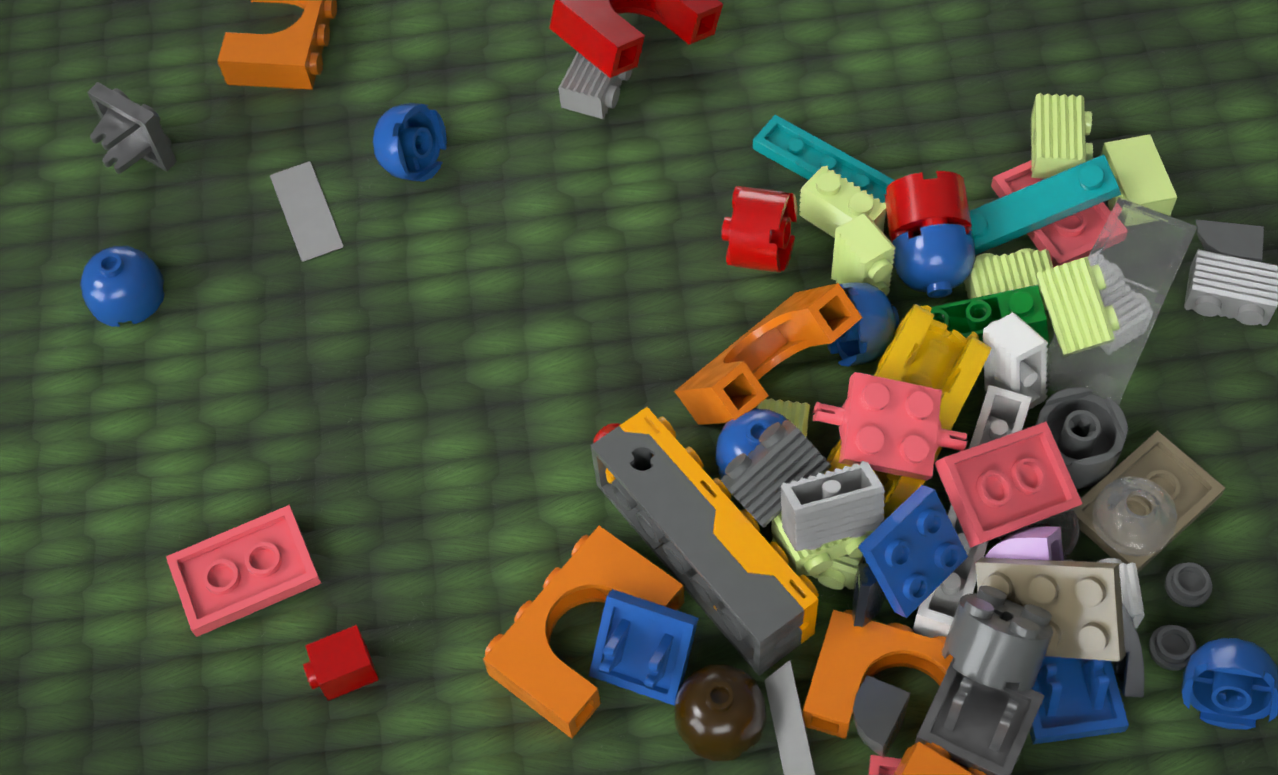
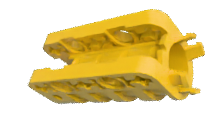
(932, 358)

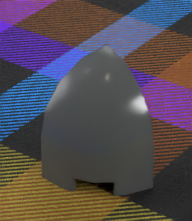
(1231, 239)
(879, 713)

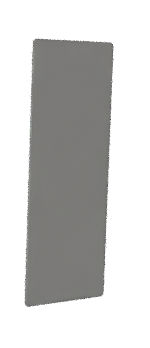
(306, 211)
(789, 722)

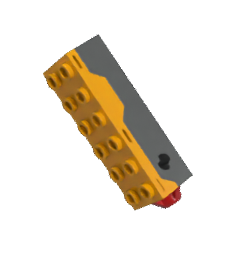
(705, 539)

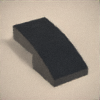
(867, 596)
(1130, 669)

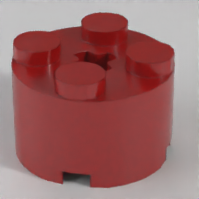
(925, 202)
(760, 229)

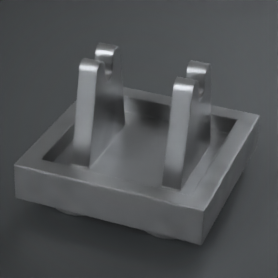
(128, 131)
(979, 722)

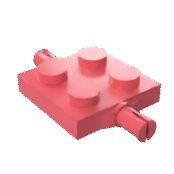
(890, 426)

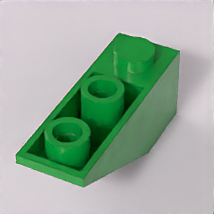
(979, 312)

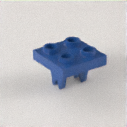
(913, 551)
(643, 646)
(1078, 700)

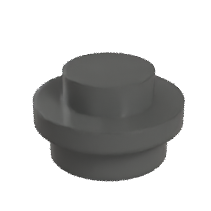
(1188, 584)
(1171, 647)

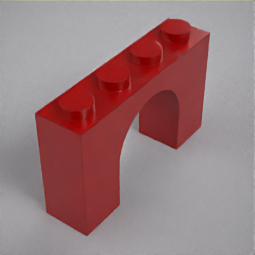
(616, 45)

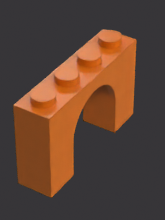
(280, 58)
(730, 381)
(857, 651)
(523, 655)

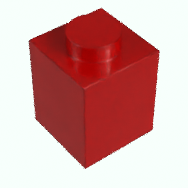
(340, 663)

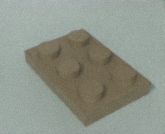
(1169, 467)
(1077, 594)

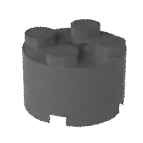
(1087, 433)
(998, 639)

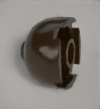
(720, 712)

